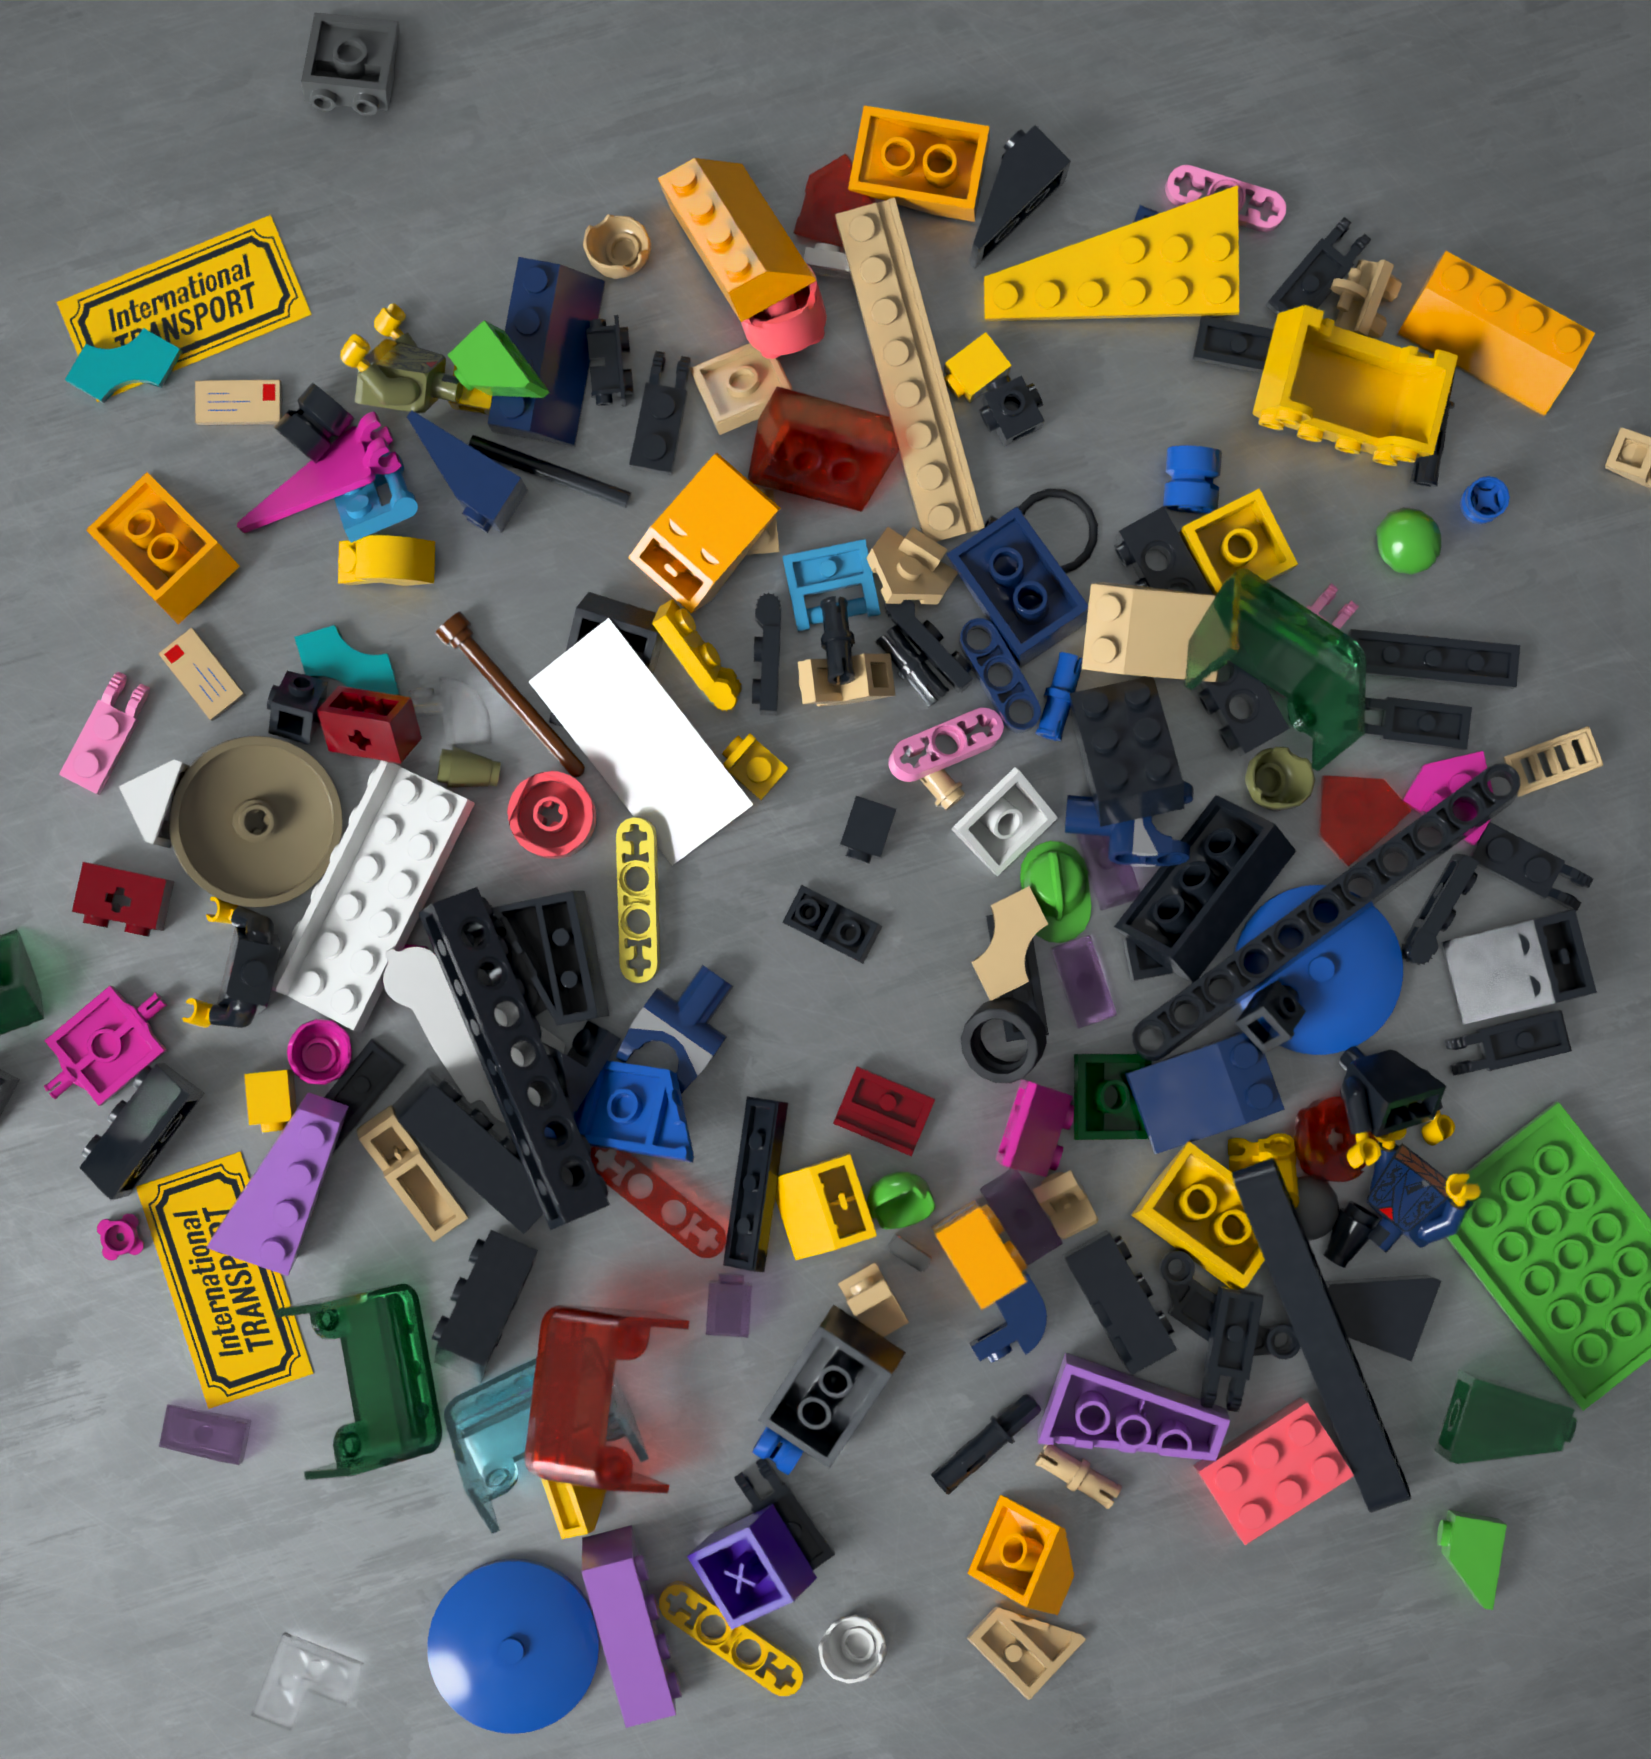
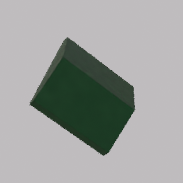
(1104, 1098)

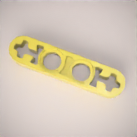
(630, 900)

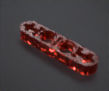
(652, 1204)

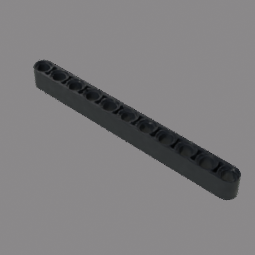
(1337, 894)

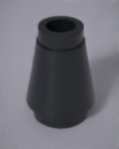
(1350, 1233)

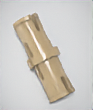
(1078, 1475)

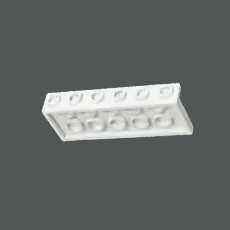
(371, 894)

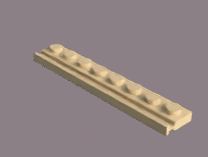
(909, 370)

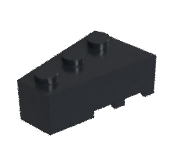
(560, 953)
(1121, 1301)
(483, 1305)

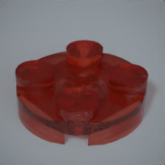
(1312, 1140)

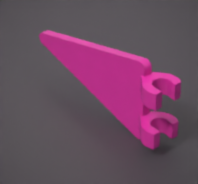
(343, 468)

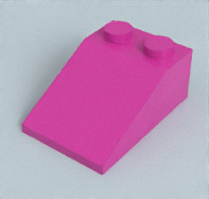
(1035, 1128)

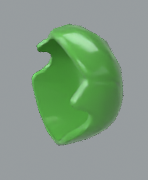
(1409, 540)
(900, 1200)

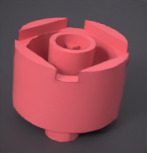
(788, 323)
(543, 792)

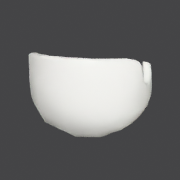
(852, 1649)

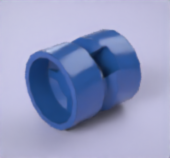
(1192, 479)

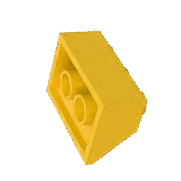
(1202, 1215)

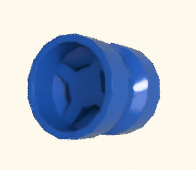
(1490, 494)
(785, 1456)

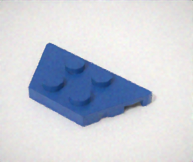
(635, 1112)

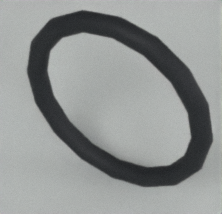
(1093, 526)

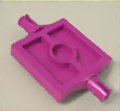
(105, 1045)

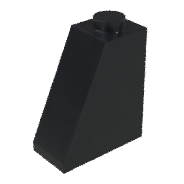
(1385, 1310)

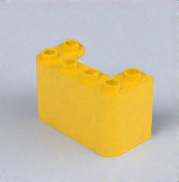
(1352, 389)

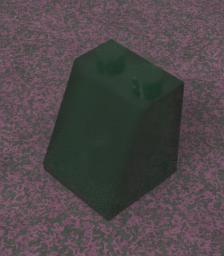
(1501, 1422)

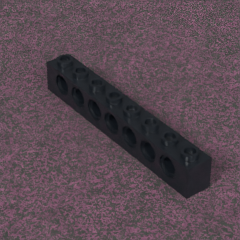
(509, 1081)

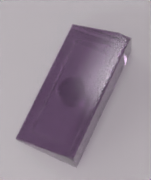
(1083, 981)

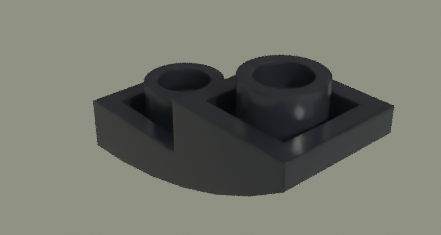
(832, 924)

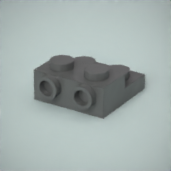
(350, 63)

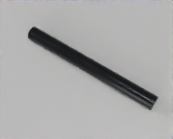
(551, 471)

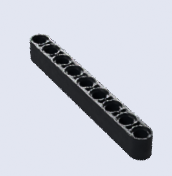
(1321, 1334)

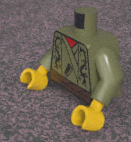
(398, 371)

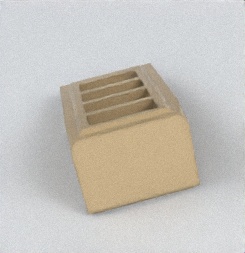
(1588, 749)

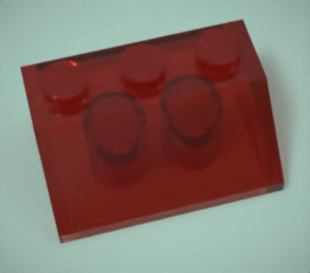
(821, 449)

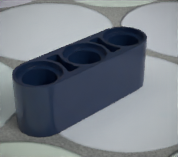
(999, 654)

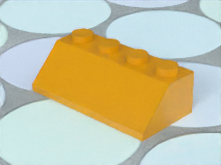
(735, 234)
(1496, 333)

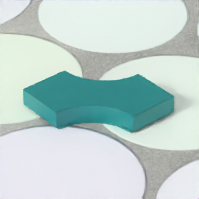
(140, 361)
(329, 656)

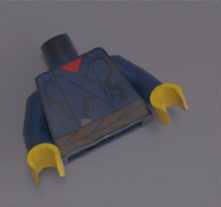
(1415, 1197)

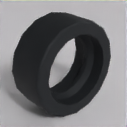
(983, 1061)

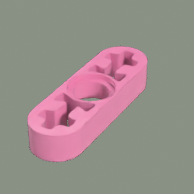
(1252, 218)
(935, 759)

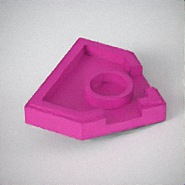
(1443, 778)

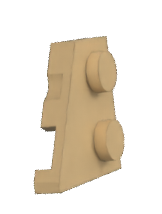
(1023, 1648)

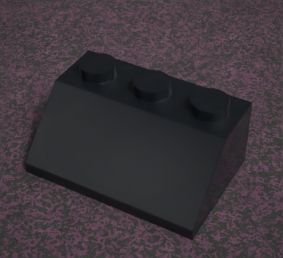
(139, 1130)

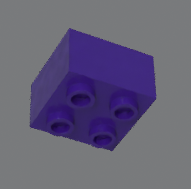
(752, 1567)

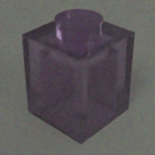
(729, 1306)

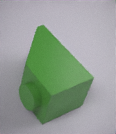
(495, 365)
(1474, 1551)

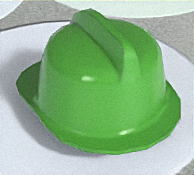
(1060, 887)

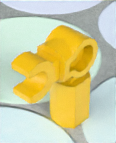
(1276, 1146)

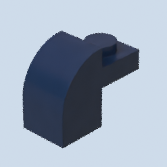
(1024, 1322)

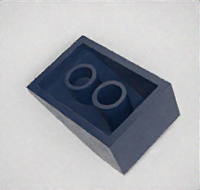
(480, 484)
(1019, 586)
(1204, 1092)

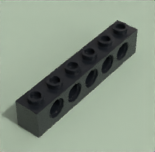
(1159, 533)

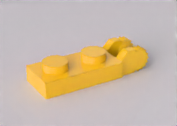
(696, 656)

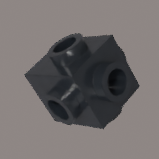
(1011, 424)
(296, 706)

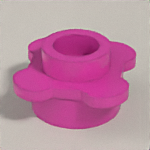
(111, 1246)

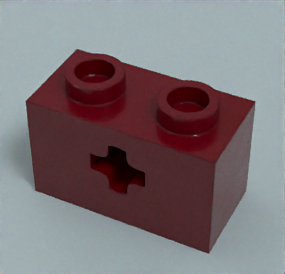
(369, 724)
(97, 893)

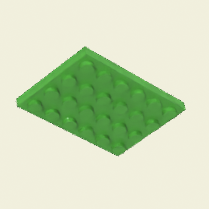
(1563, 1253)

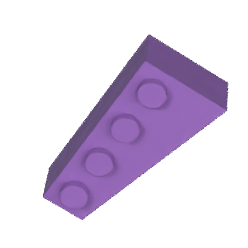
(279, 1199)
(1123, 1412)
(628, 1626)

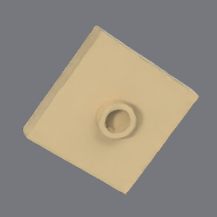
(738, 386)

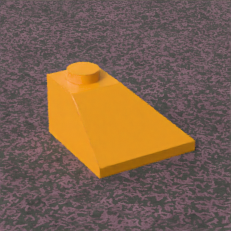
(1024, 1557)

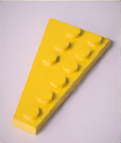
(1150, 268)

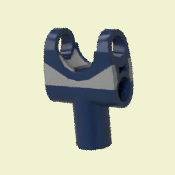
(1132, 841)
(682, 1025)

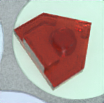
(826, 196)
(1357, 814)

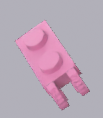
(104, 736)

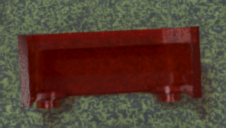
(575, 1393)

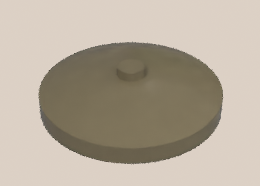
(255, 821)

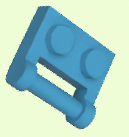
(363, 509)
(828, 571)

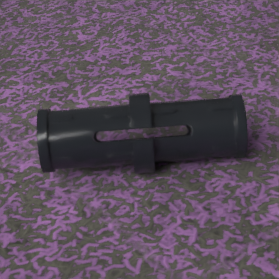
(837, 640)
(912, 666)

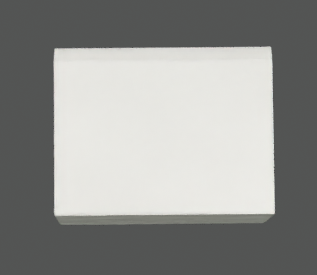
(151, 799)
(1005, 822)

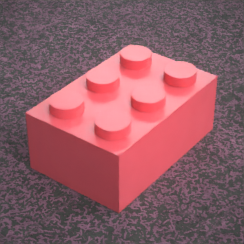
(1274, 1470)

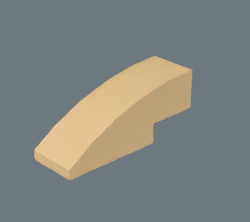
(411, 1174)

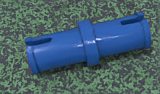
(1058, 696)

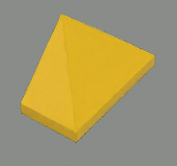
(574, 1507)

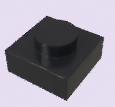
(1140, 964)

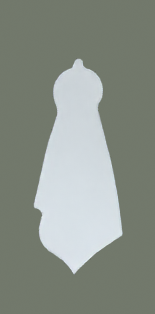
(419, 983)

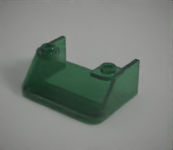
(1291, 653)
(385, 1376)

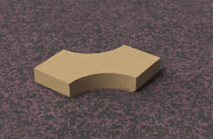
(1003, 962)

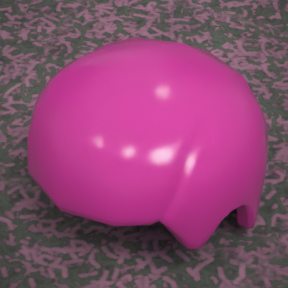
(319, 1051)

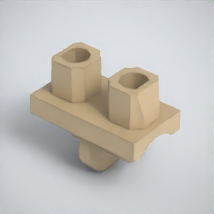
(1361, 297)

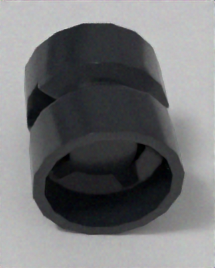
(314, 422)

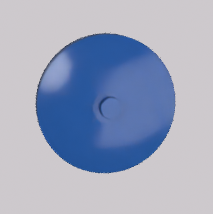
(1342, 983)
(513, 1646)

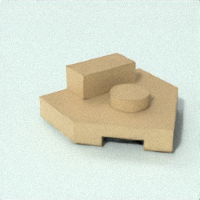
(910, 567)

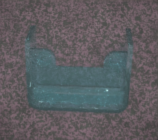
(491, 1432)

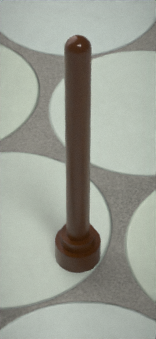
(459, 635)

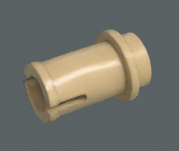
(943, 788)

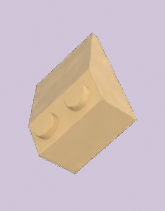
(1141, 630)

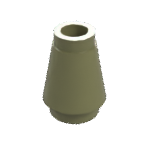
(466, 769)

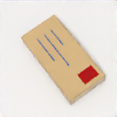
(238, 402)
(201, 674)

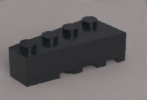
(469, 1147)

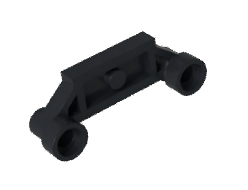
(1195, 1308)

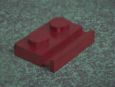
(884, 1111)

